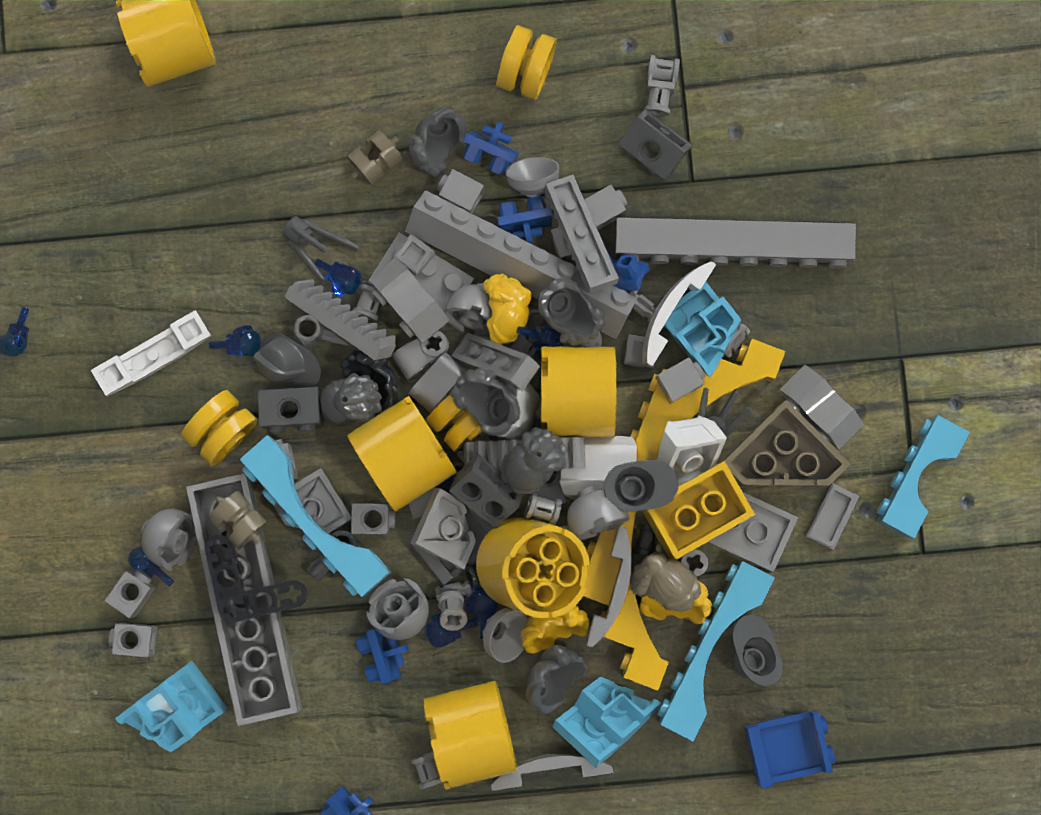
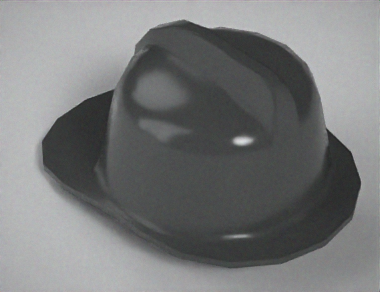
(287, 362)
(641, 485)
(756, 651)

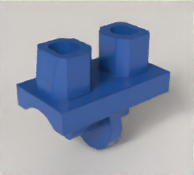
(478, 144)
(528, 223)
(629, 272)
(386, 656)
(345, 804)

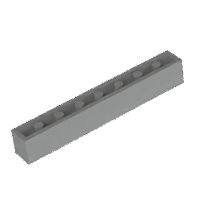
(736, 241)
(501, 252)

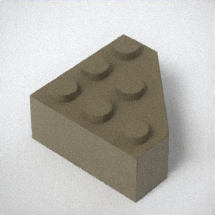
(785, 453)

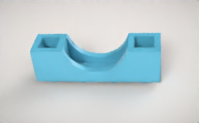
(903, 509)

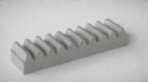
(580, 234)
(341, 319)
(509, 365)
(496, 450)

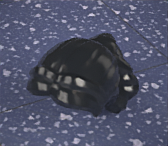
(379, 372)

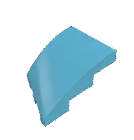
(703, 327)
(175, 708)
(604, 719)

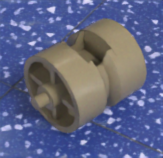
(370, 161)
(239, 521)

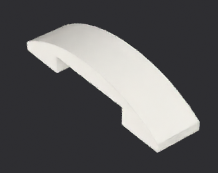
(653, 341)
(151, 355)

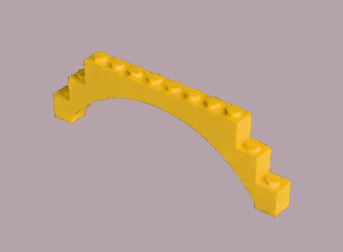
(644, 664)

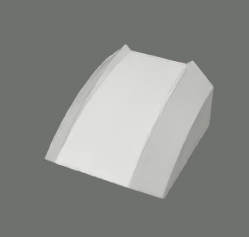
(528, 404)
(691, 447)
(600, 458)

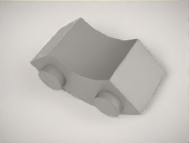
(409, 300)
(822, 406)

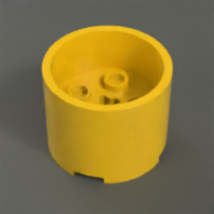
(165, 38)
(578, 391)
(401, 454)
(533, 567)
(470, 735)

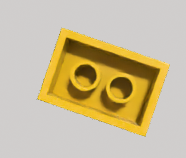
(699, 511)

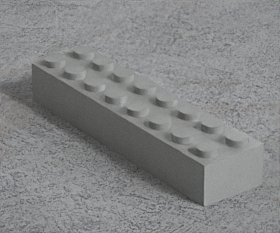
(255, 648)

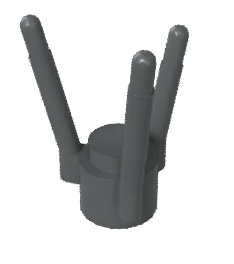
(300, 233)
(720, 419)

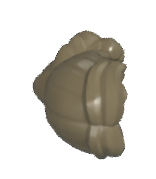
(665, 582)

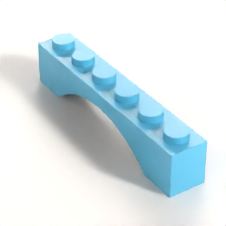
(273, 469)
(686, 706)

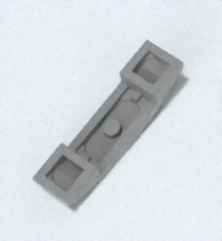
(599, 624)
(549, 762)

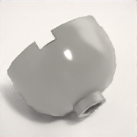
(470, 309)
(593, 514)
(168, 538)
(398, 609)

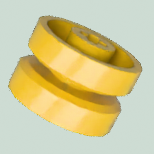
(523, 61)
(219, 427)
(464, 427)

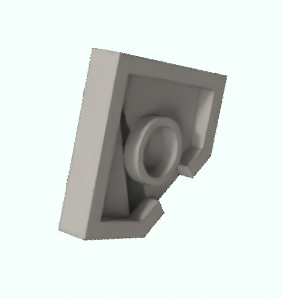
(320, 502)
(445, 530)

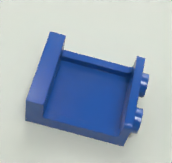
(789, 747)

